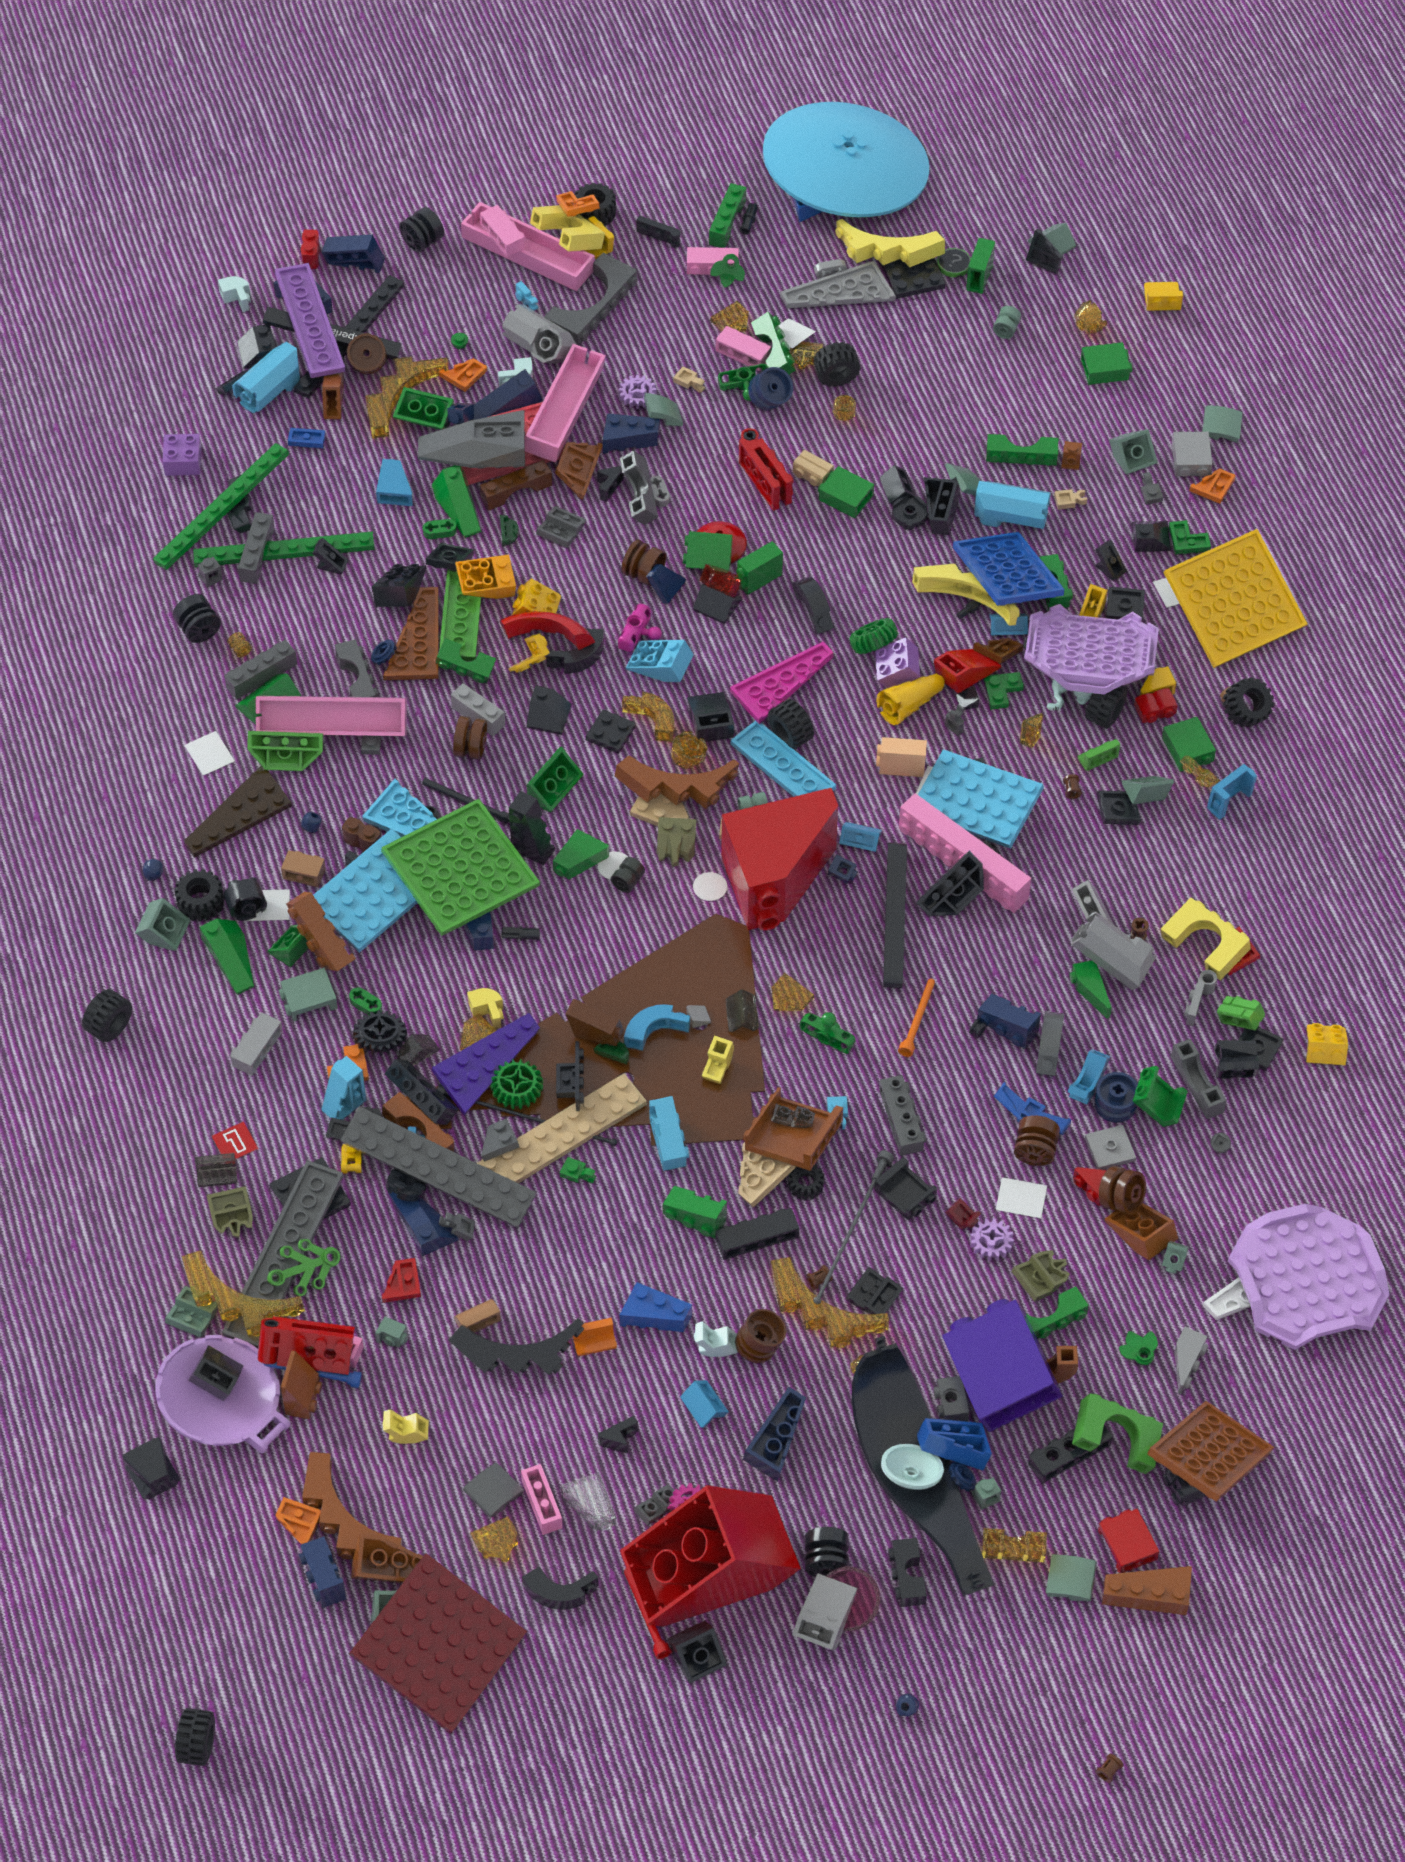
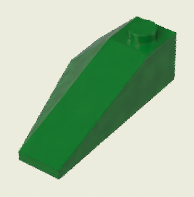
(455, 497)

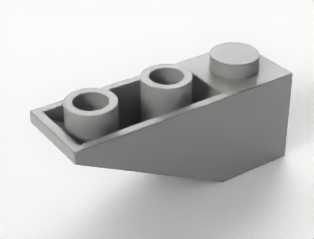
(1187, 1352)

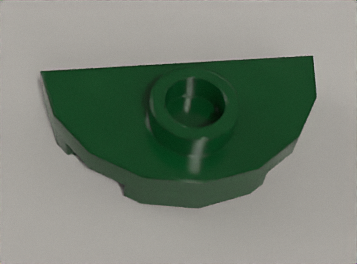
(509, 530)
(618, 1053)

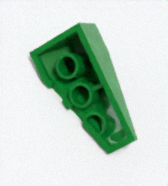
(229, 949)

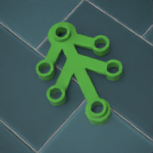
(307, 1266)

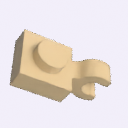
(687, 378)

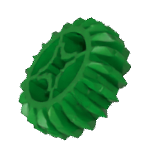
(873, 636)
(508, 1077)

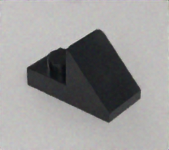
(610, 480)
(329, 557)
(1110, 561)
(614, 1436)

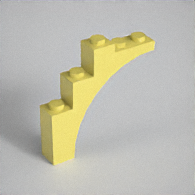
(889, 249)
(951, 580)

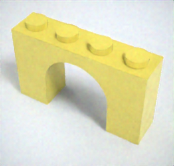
(576, 231)
(1195, 916)

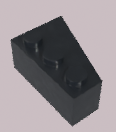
(942, 503)

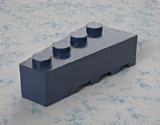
(772, 1442)

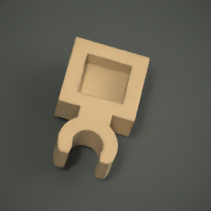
(1068, 499)

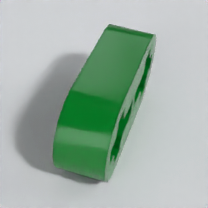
(439, 529)
(364, 1003)

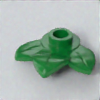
(727, 272)
(1139, 1346)

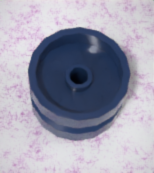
(770, 388)
(1115, 1097)

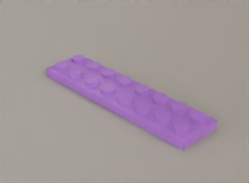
(309, 320)

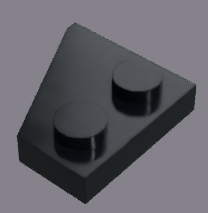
(1044, 253)

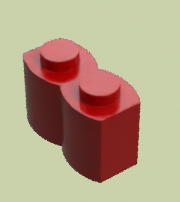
(310, 248)
(1155, 705)

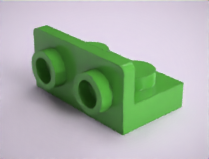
(1100, 755)

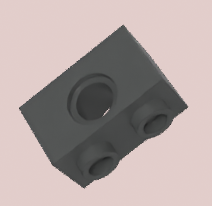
(951, 1389)

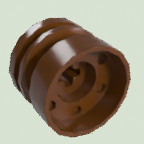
(641, 559)
(1036, 1140)
(760, 1336)

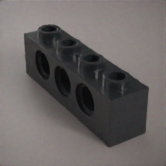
(421, 1091)
(1047, 1469)

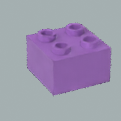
(182, 454)
(897, 663)

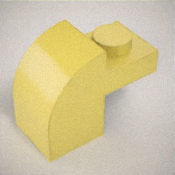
(484, 1002)
(719, 1059)
(405, 1429)

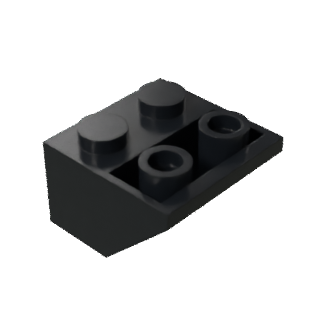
(216, 1373)

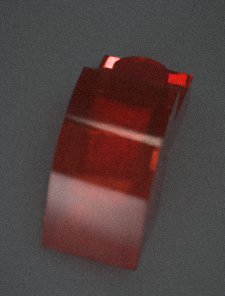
(720, 579)

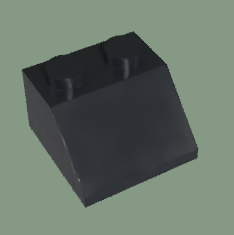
(255, 345)
(697, 1651)

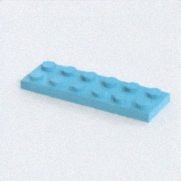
(780, 761)

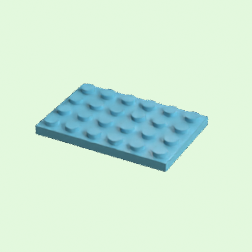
(981, 797)
(366, 896)

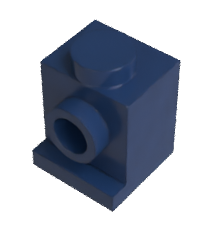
(457, 415)
(842, 863)

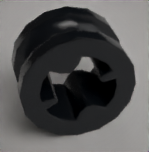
(977, 1028)

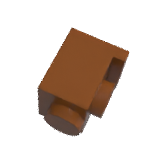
(1071, 455)

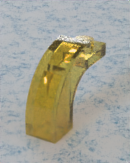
(654, 708)

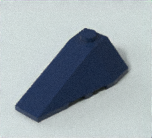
(513, 394)

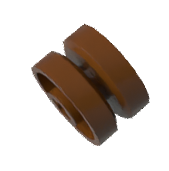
(366, 364)
(470, 737)
(1122, 1190)

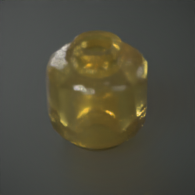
(844, 407)

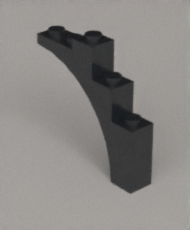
(545, 1354)

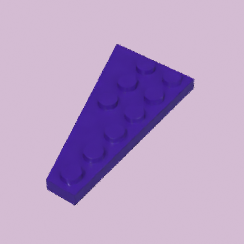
(470, 1070)

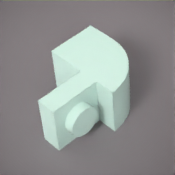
(234, 289)
(519, 365)
(715, 1342)

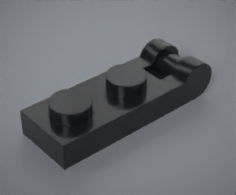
(659, 231)

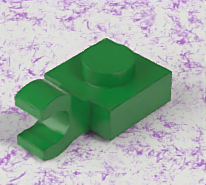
(576, 1170)

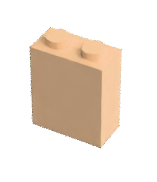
(901, 757)

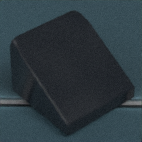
(968, 698)

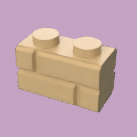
(811, 468)

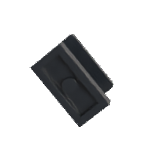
(905, 1189)

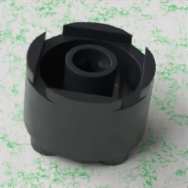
(245, 899)
(1181, 1490)

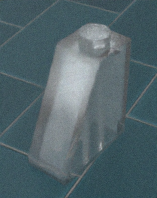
(590, 1501)

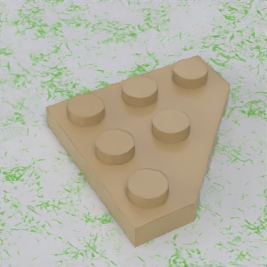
(657, 808)
(760, 1176)

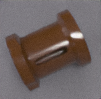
(1072, 786)
(1137, 928)
(818, 1277)
(1109, 1768)

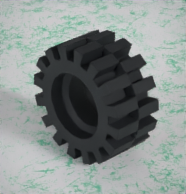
(806, 1191)

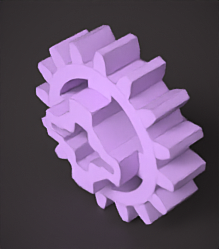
(636, 390)
(1001, 1242)

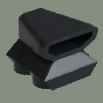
(1236, 1059)
(150, 1469)

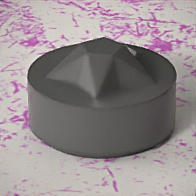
(1220, 1142)

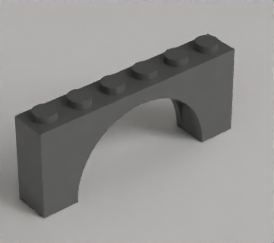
(618, 280)

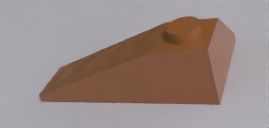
(382, 1560)

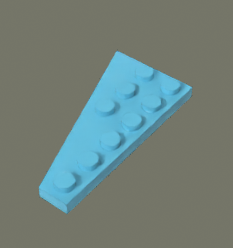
(398, 811)

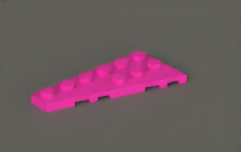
(776, 684)

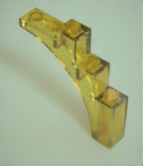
(407, 375)
(231, 1304)
(839, 1323)

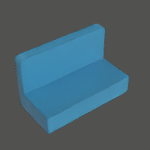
(1000, 626)
(860, 836)
(703, 1402)

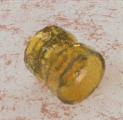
(238, 643)

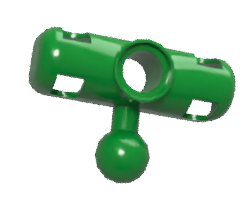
(739, 379)
(827, 1031)

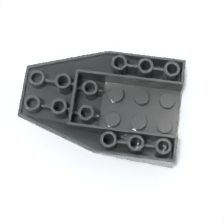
(478, 443)

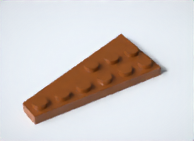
(418, 641)

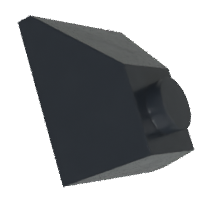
(1151, 536)
(548, 710)

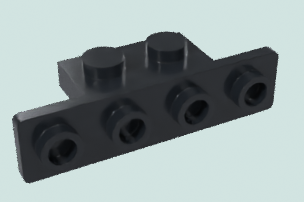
(569, 1080)

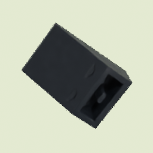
(398, 586)
(711, 716)

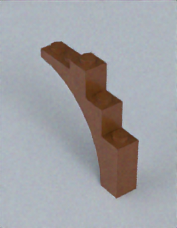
(650, 782)
(334, 1518)

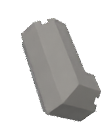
(537, 335)
(1114, 950)

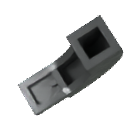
(1050, 1043)

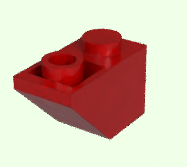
(1089, 1181)

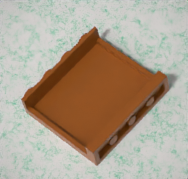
(792, 1144)

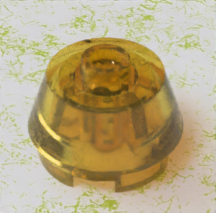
(1089, 318)
(688, 750)

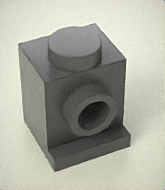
(207, 567)

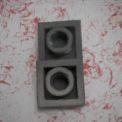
(655, 1506)

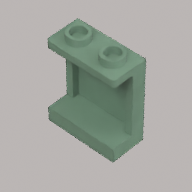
(307, 993)

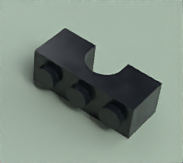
(909, 1589)

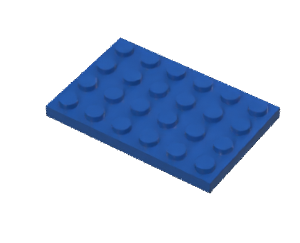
(1008, 568)

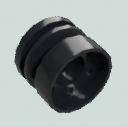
(421, 229)
(196, 618)
(826, 1550)

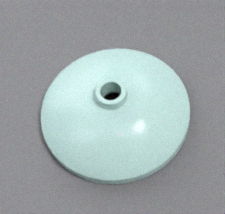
(911, 1467)

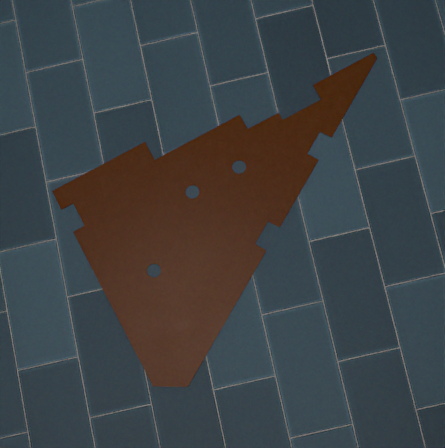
(690, 970)

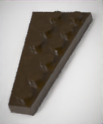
(246, 807)

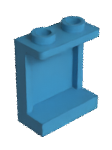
(1241, 779)

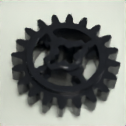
(367, 1032)

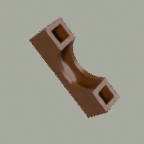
(497, 491)

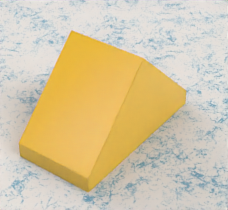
(1094, 601)

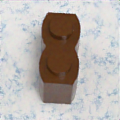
(358, 834)

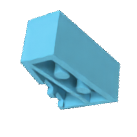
(344, 1089)
(667, 1133)

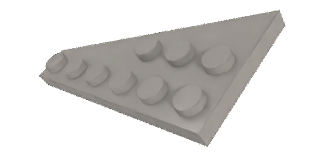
(851, 286)

